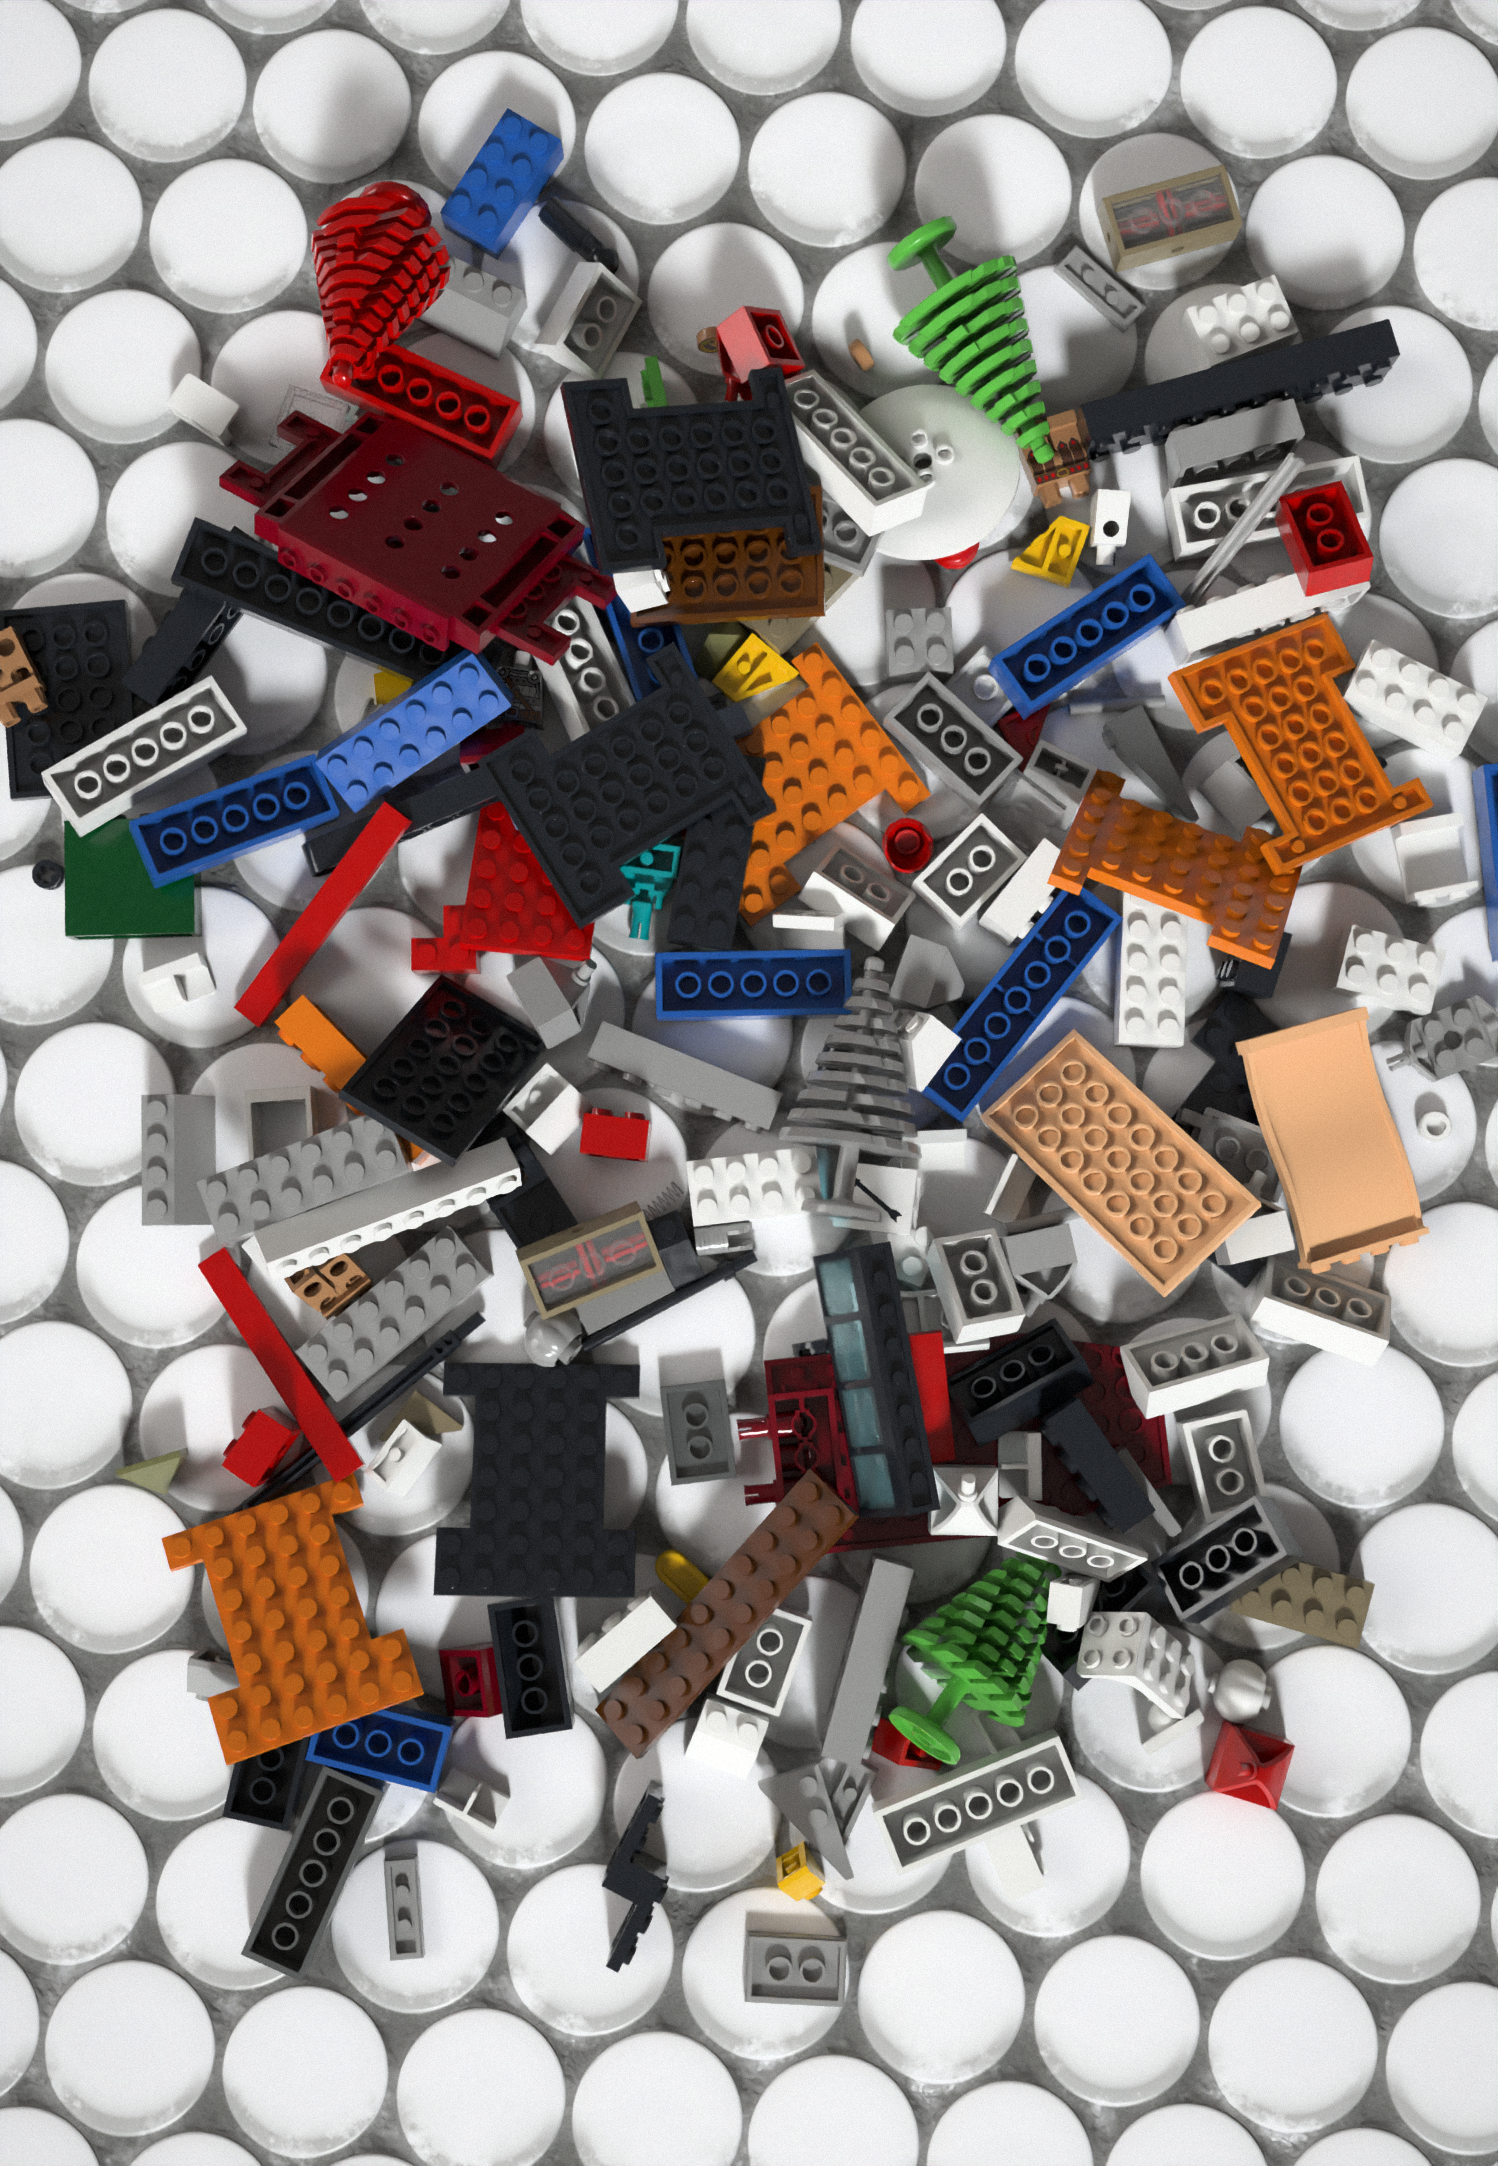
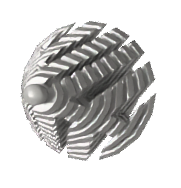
(854, 1107)

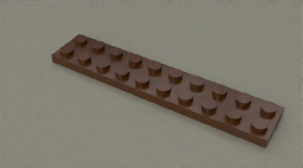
(727, 1612)

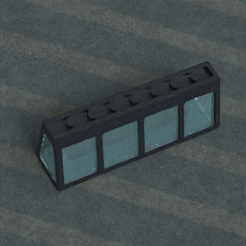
(876, 1382)

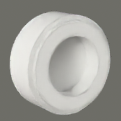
(1434, 1126)

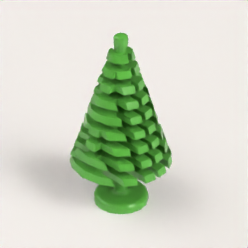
(975, 334)
(981, 1652)

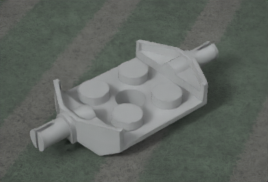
(1424, 1039)

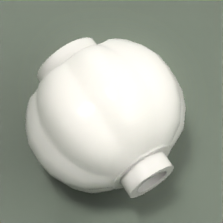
(1240, 1691)

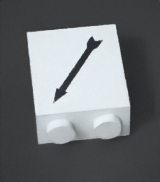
(892, 1192)

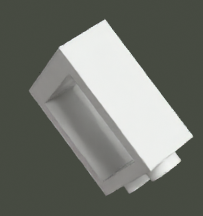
(259, 1097)

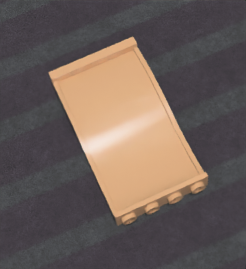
(1332, 1139)

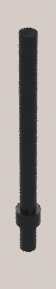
(726, 1270)

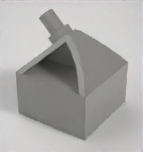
(927, 978)
(553, 997)
(1040, 1262)

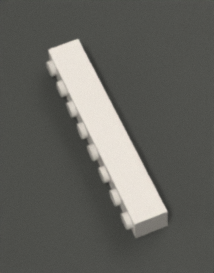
(387, 1209)

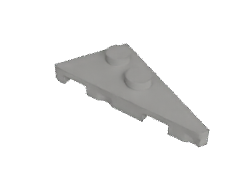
(806, 1803)

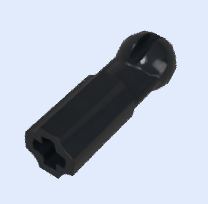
(577, 234)

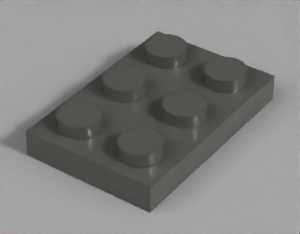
(698, 1432)

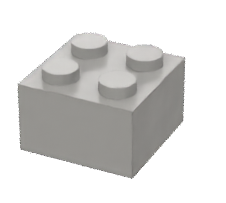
(918, 643)

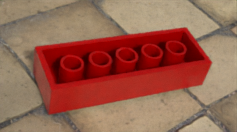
(434, 401)

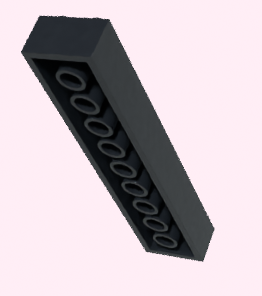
(1296, 372)
(254, 583)

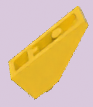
(799, 1873)

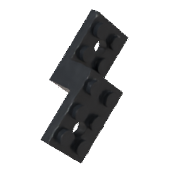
(636, 1877)

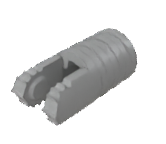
(714, 1238)

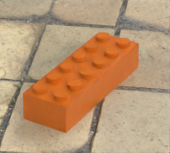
(329, 1051)

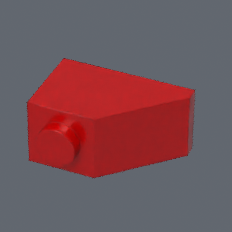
(897, 1748)

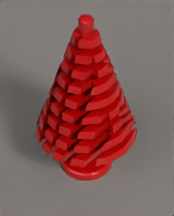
(375, 273)

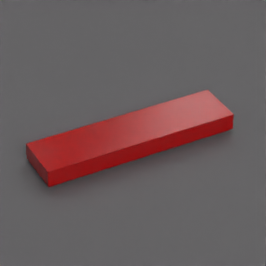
(933, 1391)

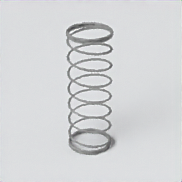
(658, 1197)

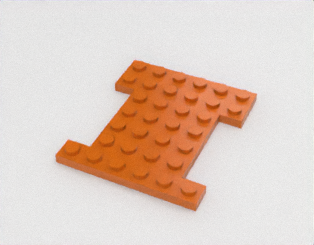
(1298, 739)
(820, 769)
(1179, 869)
(292, 1622)

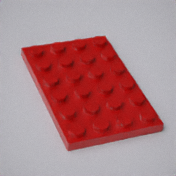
(513, 901)

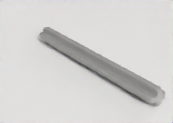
(1243, 529)

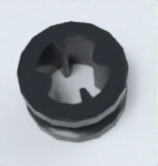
(56, 880)

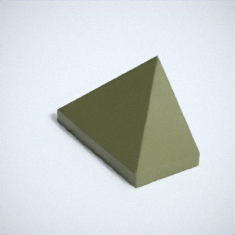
(719, 649)
(156, 1472)

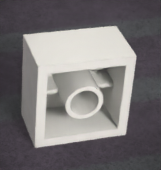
(1259, 1236)
(966, 1500)

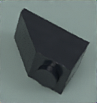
(675, 1249)

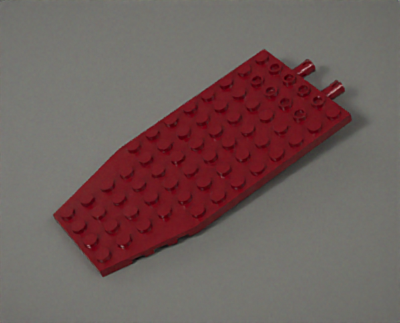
(810, 1434)

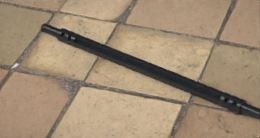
(367, 1410)

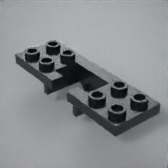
(535, 1207)

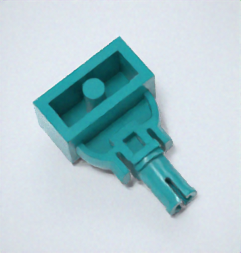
(651, 876)

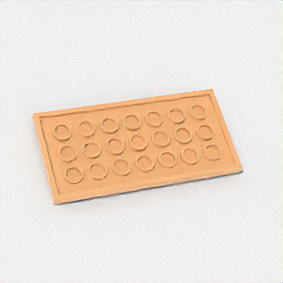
(1120, 1162)

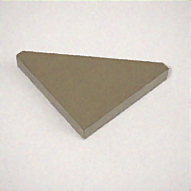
(424, 1415)

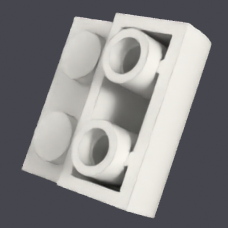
(548, 1109)

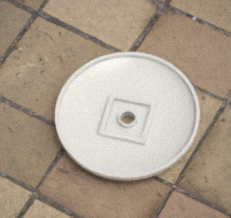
(970, 472)

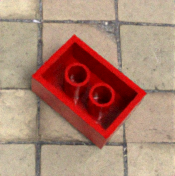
(1323, 538)

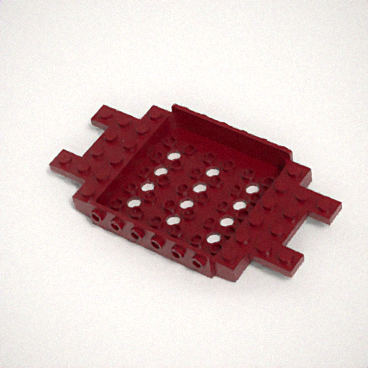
(504, 593)

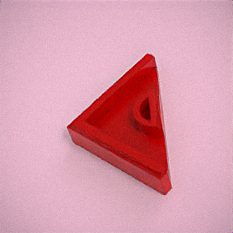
(1023, 734)

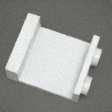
(1432, 859)

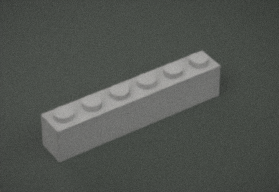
(684, 1076)

